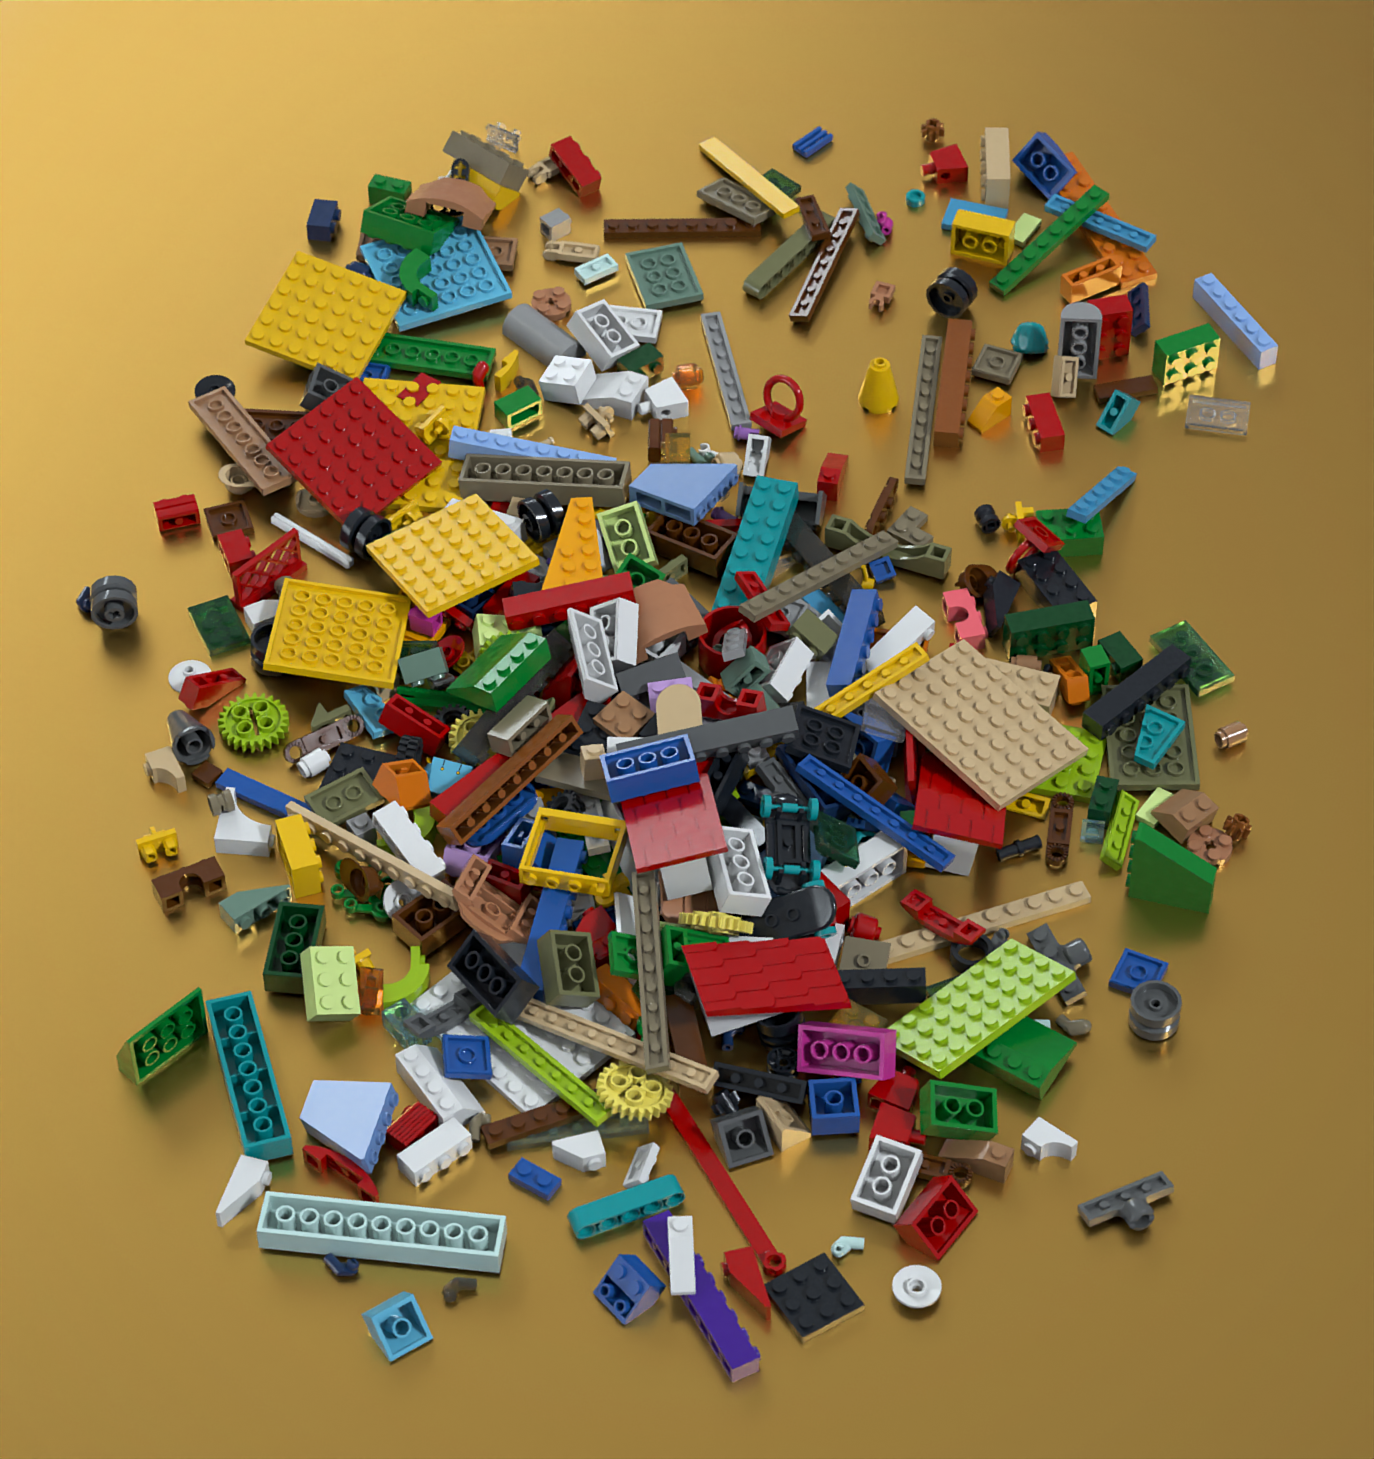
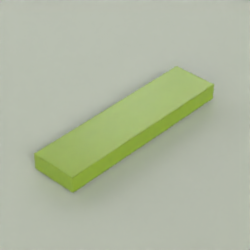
(1119, 830)

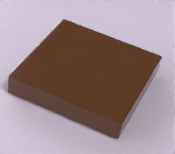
(228, 518)

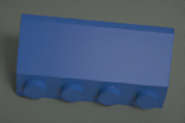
(649, 768)

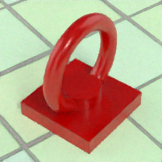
(776, 416)
(1037, 537)

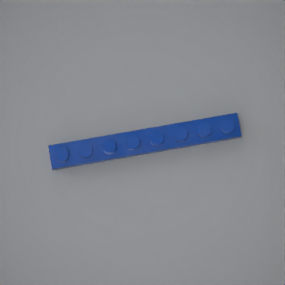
(875, 813)

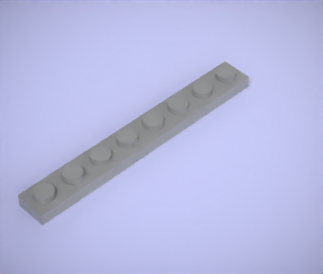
(725, 370)

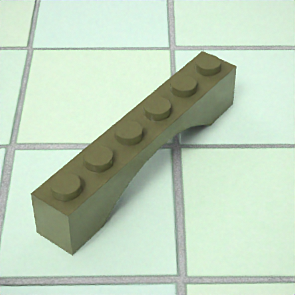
(927, 559)

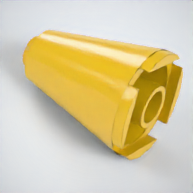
(878, 388)

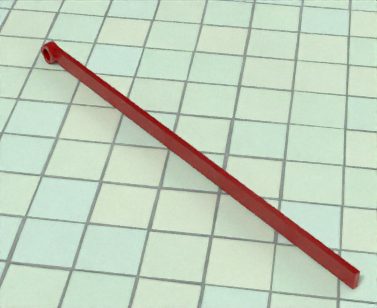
(725, 1187)

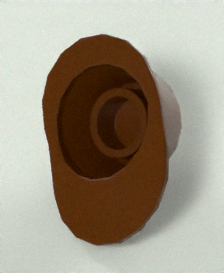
(974, 579)
(360, 880)

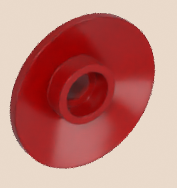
(453, 648)

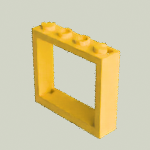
(579, 825)

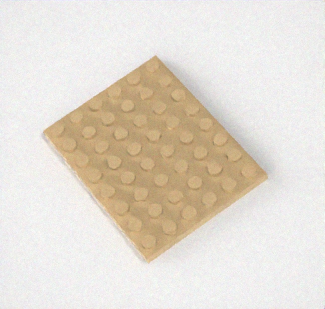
(980, 724)

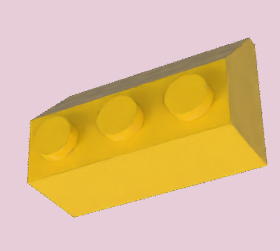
(499, 194)

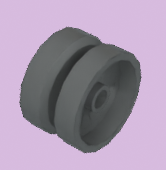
(113, 602)
(1154, 1010)

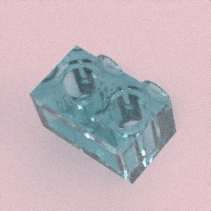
(393, 1022)

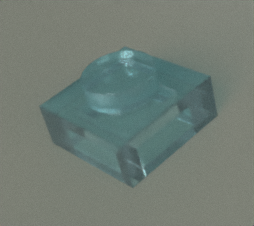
(1092, 831)

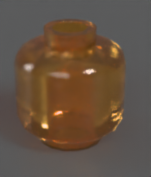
(688, 376)

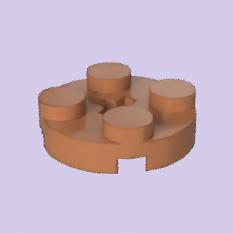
(557, 296)
(1214, 837)

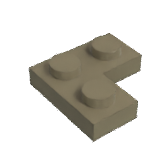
(907, 528)

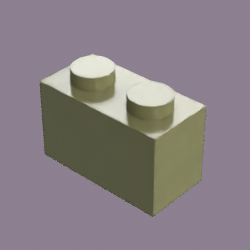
(813, 634)

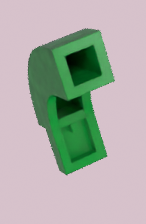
(412, 270)

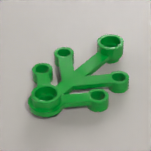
(375, 906)

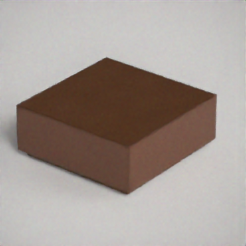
(206, 774)

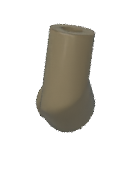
(1074, 1027)
(475, 1125)

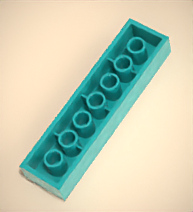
(759, 537)
(249, 1077)

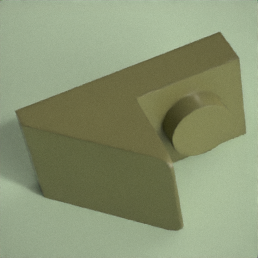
(322, 718)

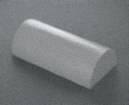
(539, 335)
(1081, 336)

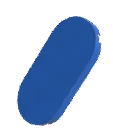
(505, 817)

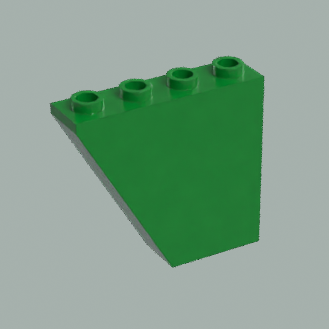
(1168, 872)

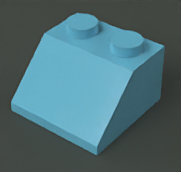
(397, 1325)

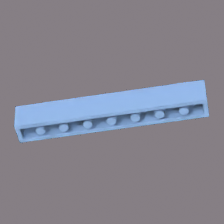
(479, 442)

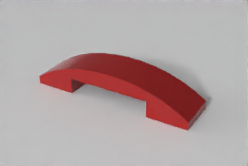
(938, 921)
(324, 1158)

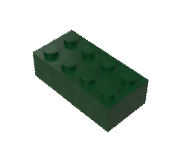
(1049, 630)
(294, 931)

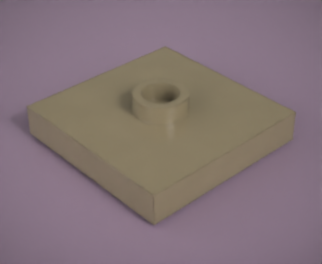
(997, 364)
(864, 954)

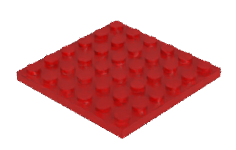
(353, 453)

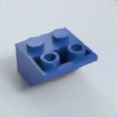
(516, 841)
(629, 1288)

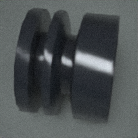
(780, 1030)

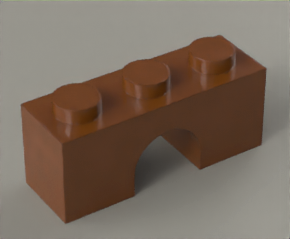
(203, 875)

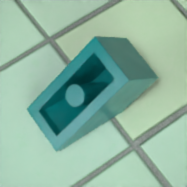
(1117, 412)

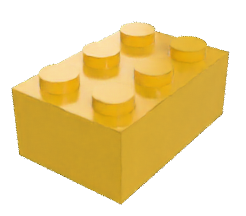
(982, 237)
(299, 855)

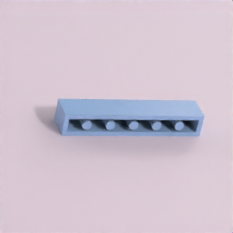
(1235, 321)

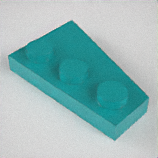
(1156, 736)

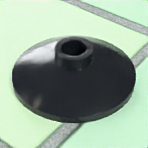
(212, 383)

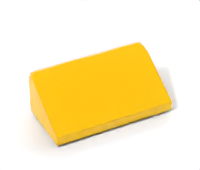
(1031, 805)

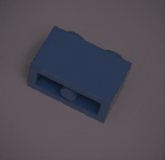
(323, 220)

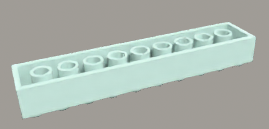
(382, 1231)

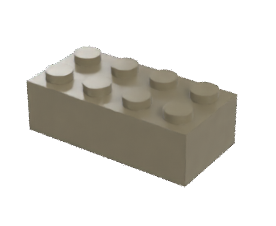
(486, 159)

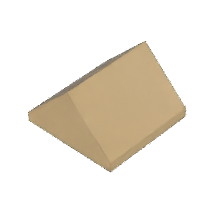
(782, 1122)

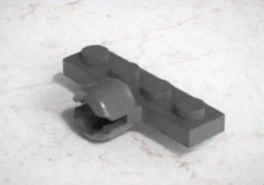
(779, 781)
(1071, 955)
(1128, 1202)

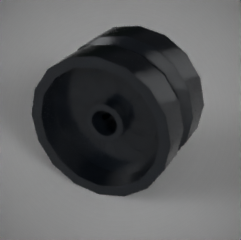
(951, 292)
(541, 515)
(361, 529)
(259, 642)

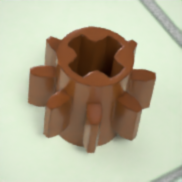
(932, 130)
(1237, 827)

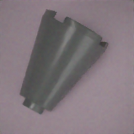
(189, 738)

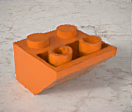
(404, 783)

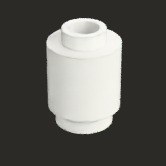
(313, 763)

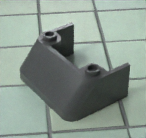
(809, 506)

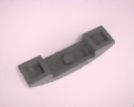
(445, 1017)

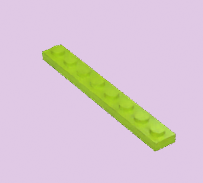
(542, 1065)

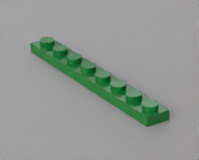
(1049, 240)

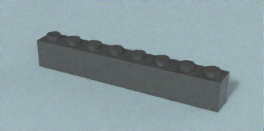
(733, 734)

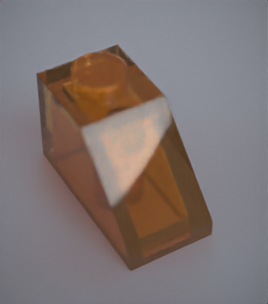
(370, 990)

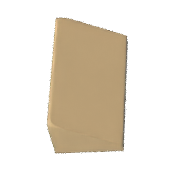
(1064, 376)

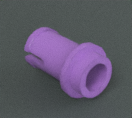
(742, 432)
(719, 513)

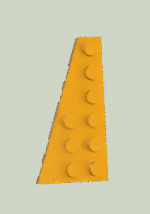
(577, 547)

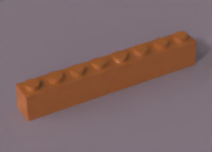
(953, 383)
(509, 779)

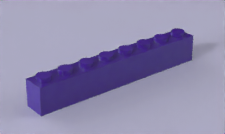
(708, 1307)

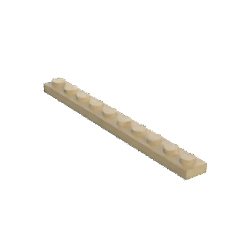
(376, 857)
(994, 918)
(614, 1044)

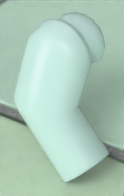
(845, 1244)

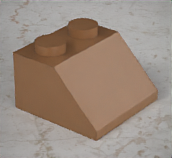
(1185, 813)

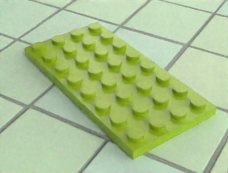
(978, 1007)

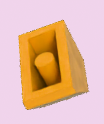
(990, 410)

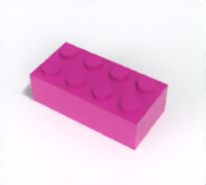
(846, 1050)

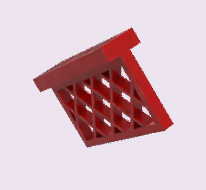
(263, 586)
(912, 757)

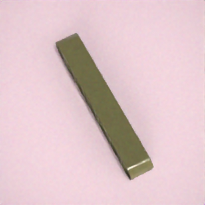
(782, 261)

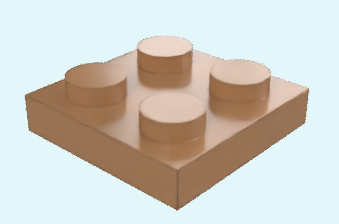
(623, 716)

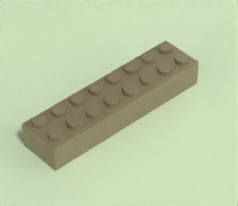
(524, 476)

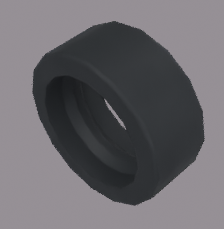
(961, 964)

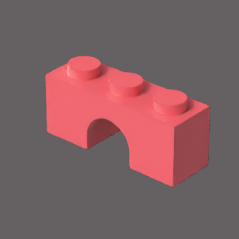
(961, 607)

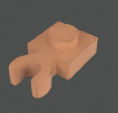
(881, 294)

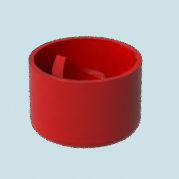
(718, 623)

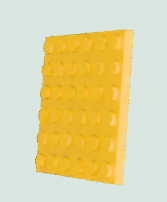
(325, 316)
(452, 555)
(338, 633)

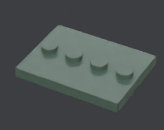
(664, 276)

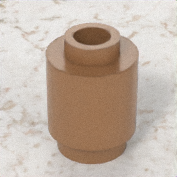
(1027, 661)
(1231, 735)

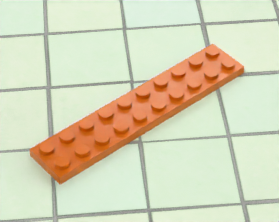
(1134, 263)

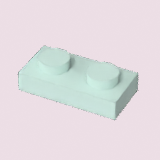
(596, 269)

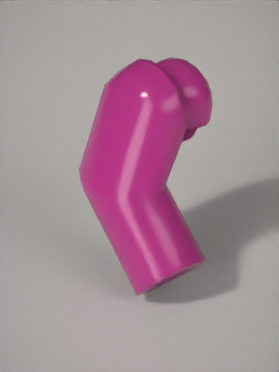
(885, 222)

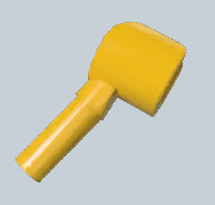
(867, 583)

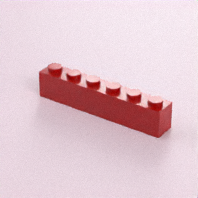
(552, 604)

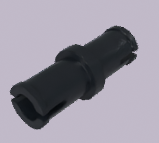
(1018, 848)

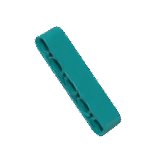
(626, 1206)

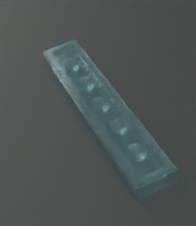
(610, 1128)

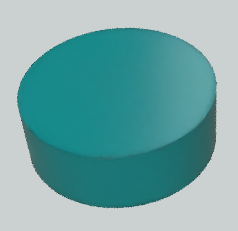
(915, 198)

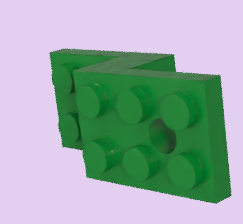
(673, 958)

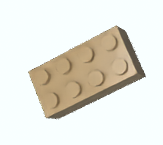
(995, 167)
(1037, 684)

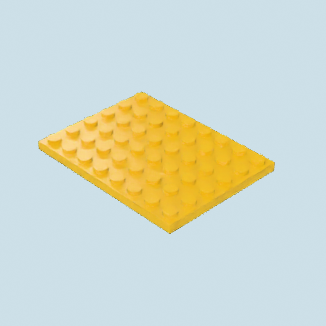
(462, 407)

